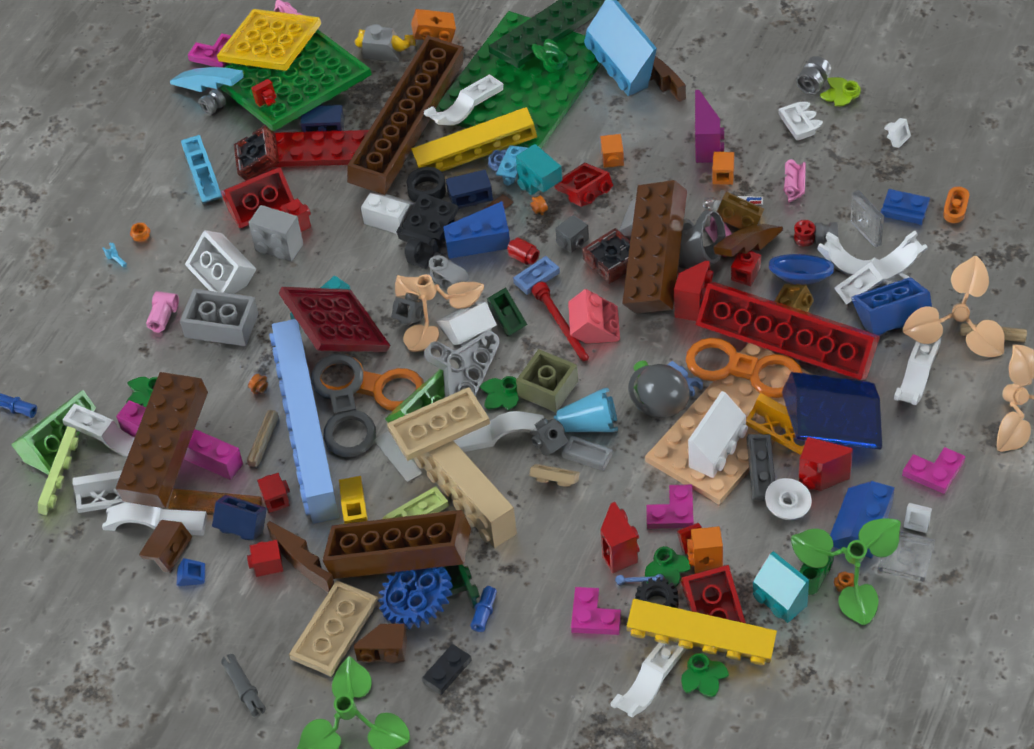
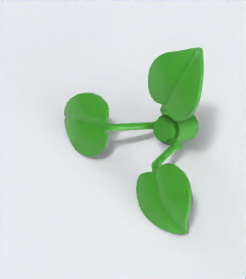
(878, 536)
(349, 683)

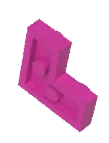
(207, 54)
(935, 475)
(673, 515)
(590, 618)

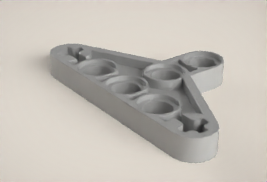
(467, 361)

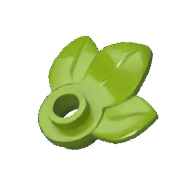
(841, 91)

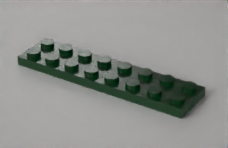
(551, 23)

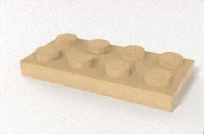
(438, 423)
(333, 628)

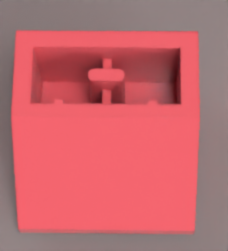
(593, 318)

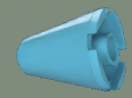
(589, 414)

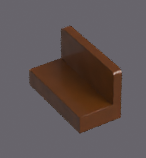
(166, 544)

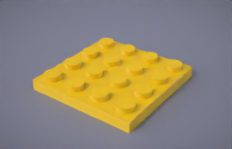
(269, 39)

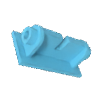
(508, 165)

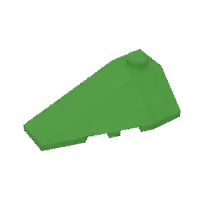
(425, 395)
(41, 442)

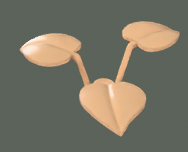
(461, 296)
(985, 339)
(1013, 430)

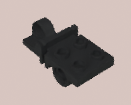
(424, 228)

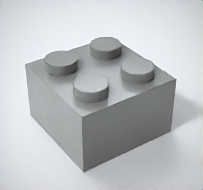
(276, 233)

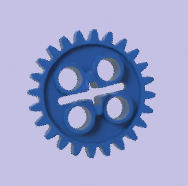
(415, 595)

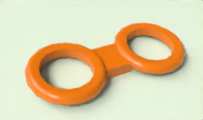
(739, 365)
(374, 383)

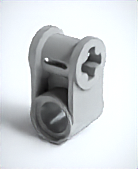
(445, 272)

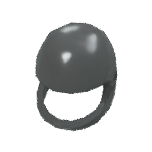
(692, 249)
(660, 389)

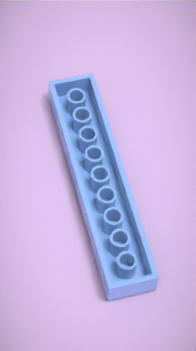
(303, 419)

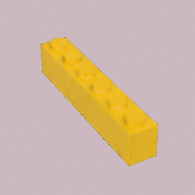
(476, 141)
(701, 631)

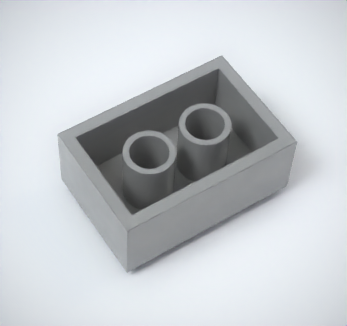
(219, 317)

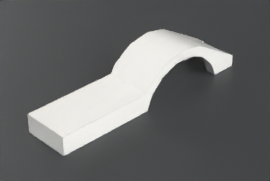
(466, 101)
(845, 262)
(881, 270)
(917, 372)
(498, 427)
(99, 428)
(130, 512)
(649, 679)

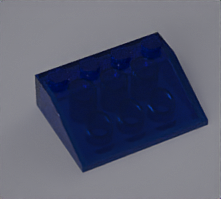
(834, 410)

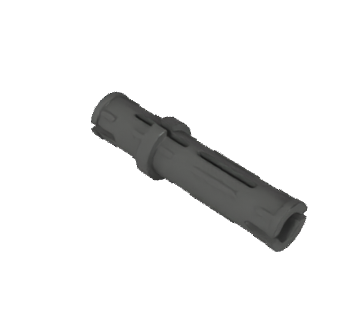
(247, 692)

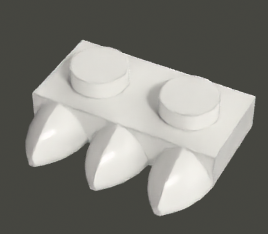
(799, 120)

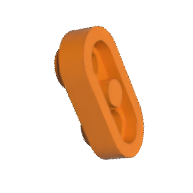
(956, 204)

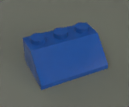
(890, 305)
(861, 505)

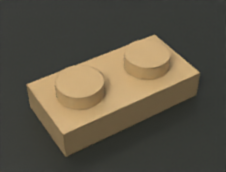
(562, 476)

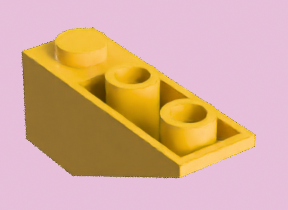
(353, 500)

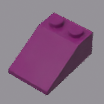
(707, 130)

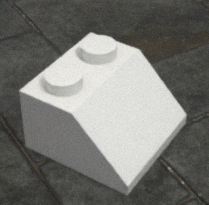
(385, 211)
(467, 323)

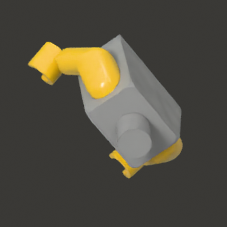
(382, 43)

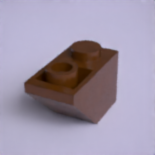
(383, 643)

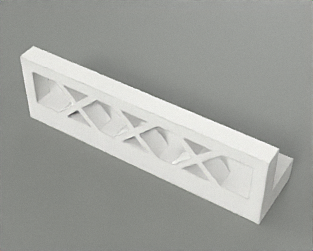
(97, 487)

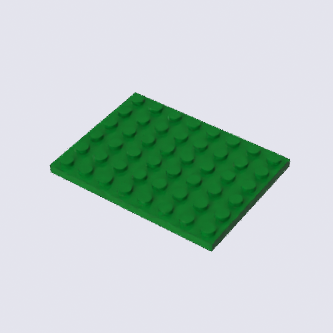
(530, 86)

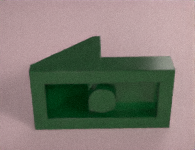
(506, 311)

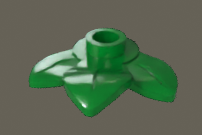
(550, 55)
(142, 389)
(500, 393)
(668, 568)
(705, 678)

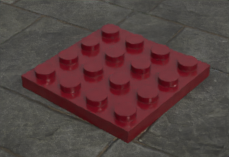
(334, 319)

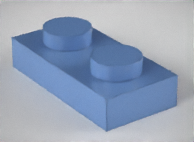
(538, 272)

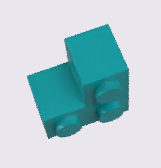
(537, 170)

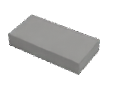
(587, 453)

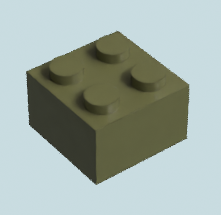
(547, 380)

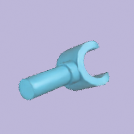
(113, 254)

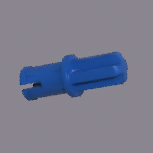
(16, 405)
(483, 609)

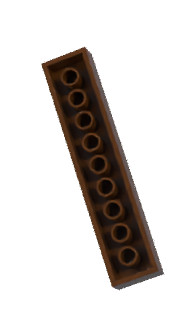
(403, 117)

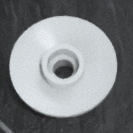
(792, 492)

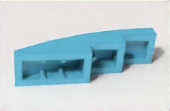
(202, 78)
(201, 169)

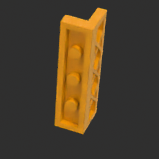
(774, 415)

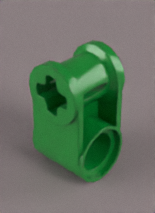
(816, 575)

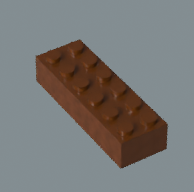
(655, 247)
(162, 440)
(397, 544)

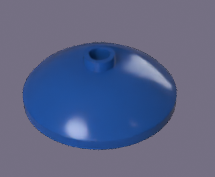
(801, 268)

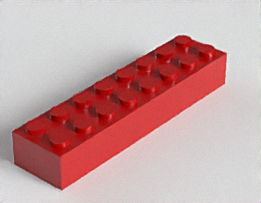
(787, 330)

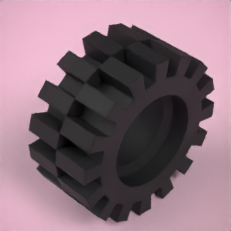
(658, 588)

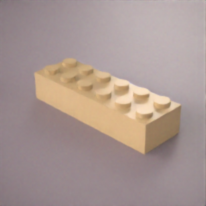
(470, 492)

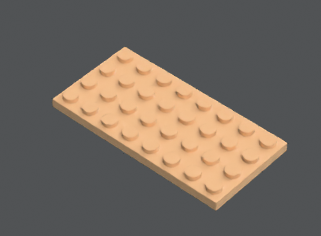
(672, 452)

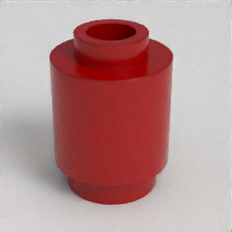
(523, 251)

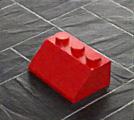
(265, 189)

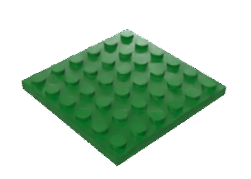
(313, 78)

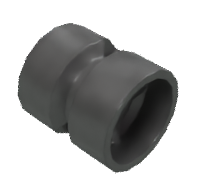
(813, 75)

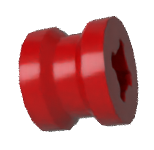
(804, 233)

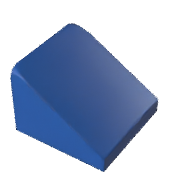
(190, 573)

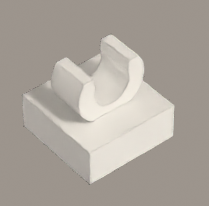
(898, 132)
(917, 517)

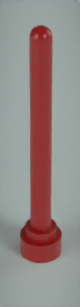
(542, 292)

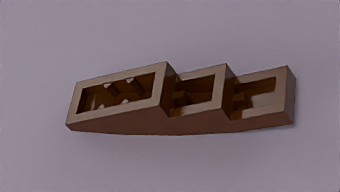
(668, 79)
(748, 238)
(297, 553)

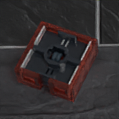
(256, 153)
(608, 255)

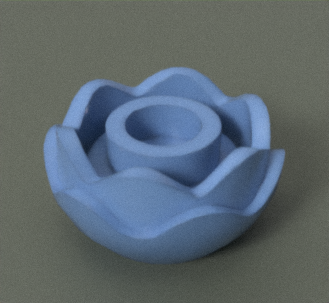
(495, 159)

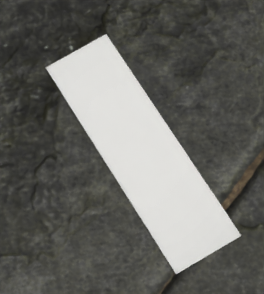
(390, 448)

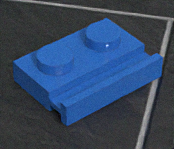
(905, 206)

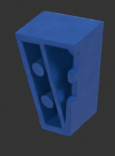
(478, 233)

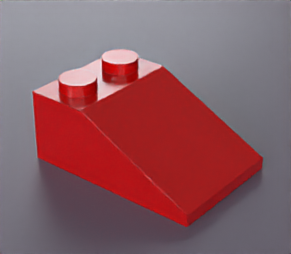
(713, 594)

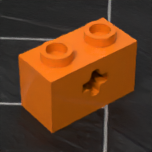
(434, 24)
(705, 549)

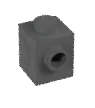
(572, 233)

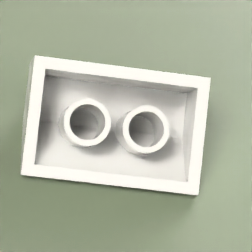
(219, 264)
(716, 436)

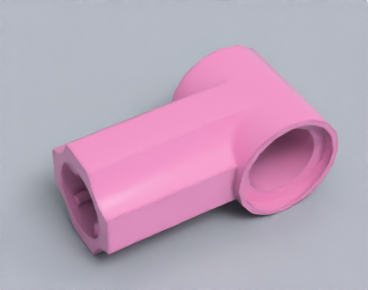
(162, 306)

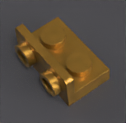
(739, 211)
(795, 296)

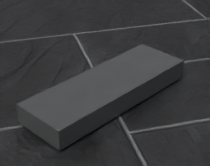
(760, 464)

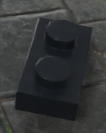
(446, 669)

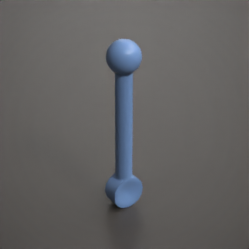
(620, 580)

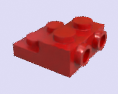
(585, 184)

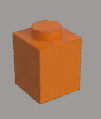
(612, 150)
(723, 168)

